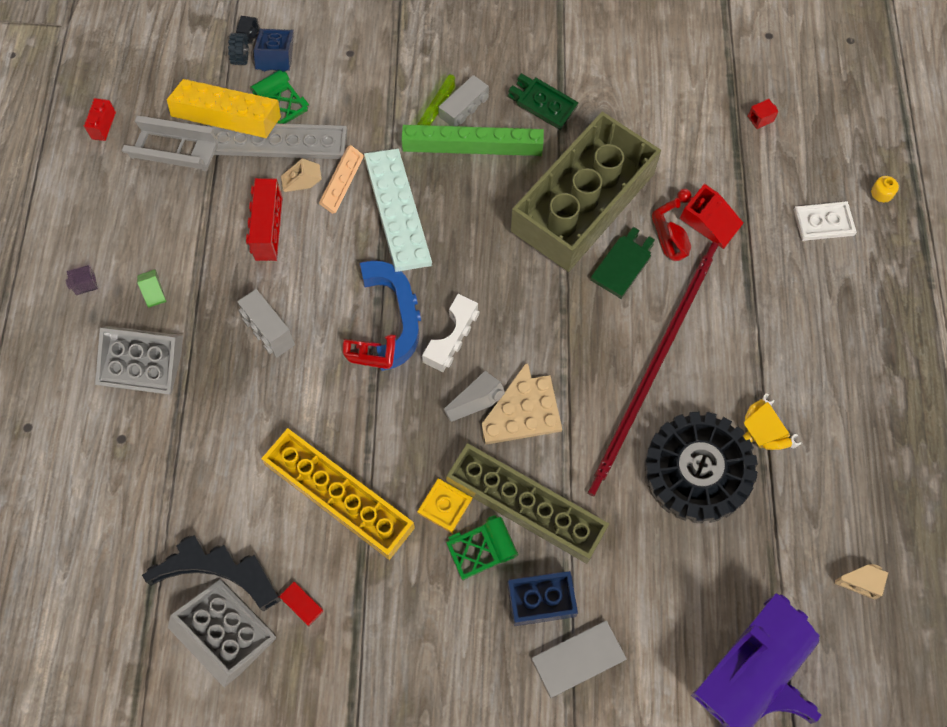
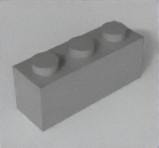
(464, 101)

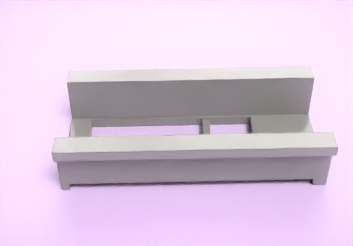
(203, 136)

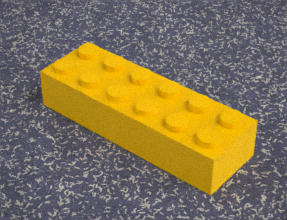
(224, 108)

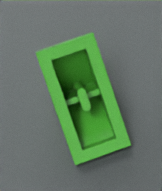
(151, 288)

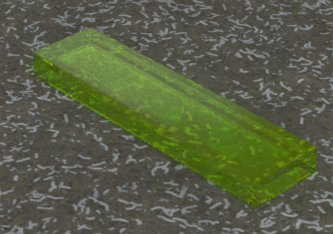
(441, 96)

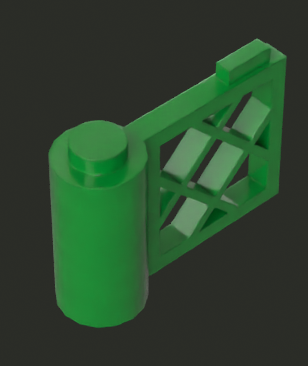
(275, 85)
(497, 539)

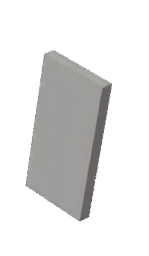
(578, 659)

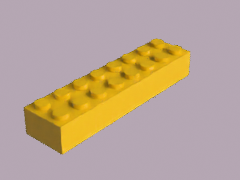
(338, 493)

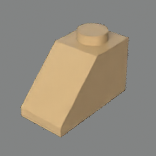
(301, 176)
(866, 581)

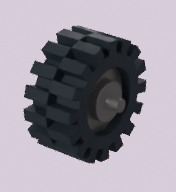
(238, 49)

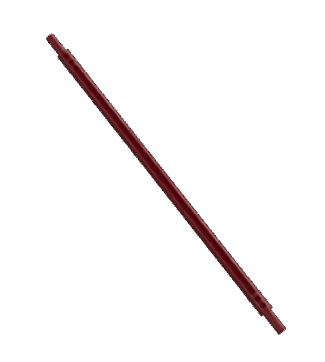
(652, 370)

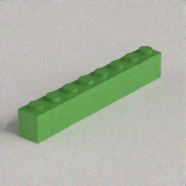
(472, 140)

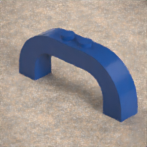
(384, 274)

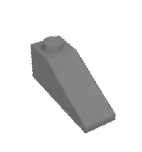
(476, 397)

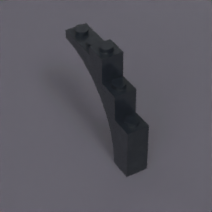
(219, 562)

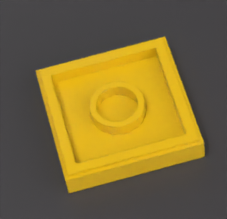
(444, 505)

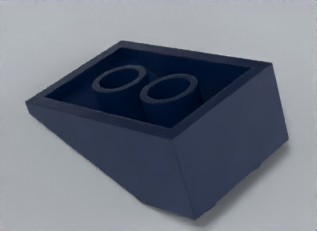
(274, 49)

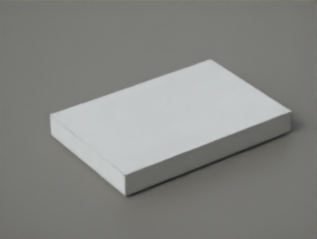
(824, 221)

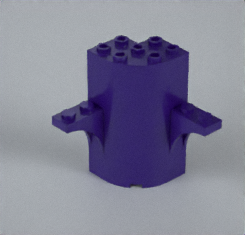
(759, 665)

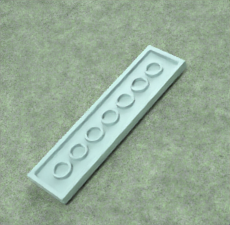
(397, 210)

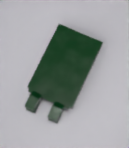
(543, 101)
(623, 264)

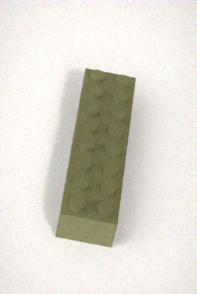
(527, 503)

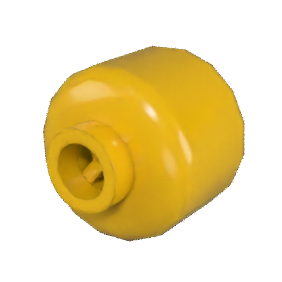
(884, 189)

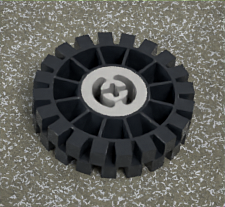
(693, 497)

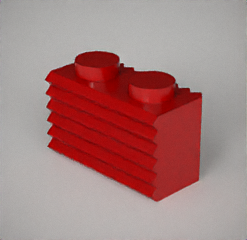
(99, 119)

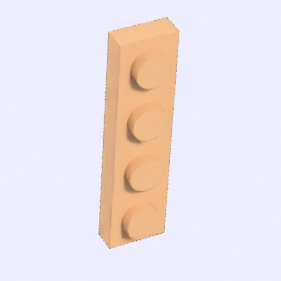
(341, 179)

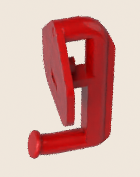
(671, 232)
(366, 359)

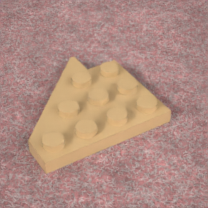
(523, 410)

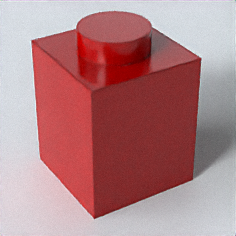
(763, 113)

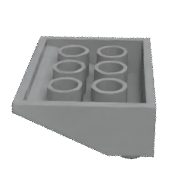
(138, 359)
(220, 632)

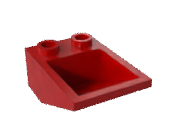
(713, 220)

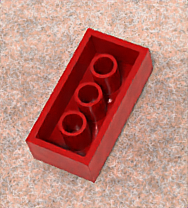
(265, 219)

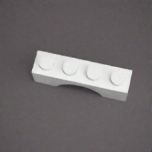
(440, 352)

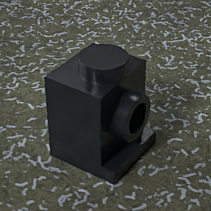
(248, 26)

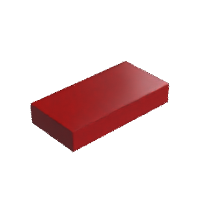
(301, 604)

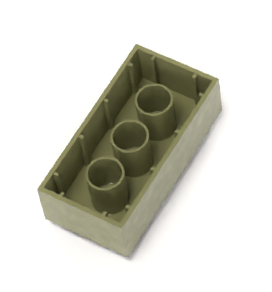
(584, 191)

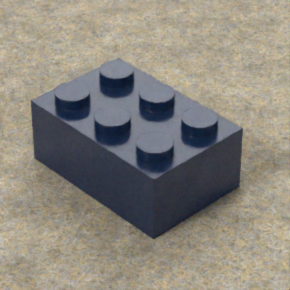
(542, 598)

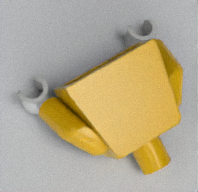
(766, 427)

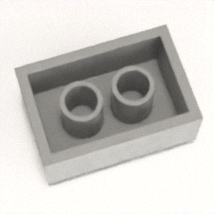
(265, 323)

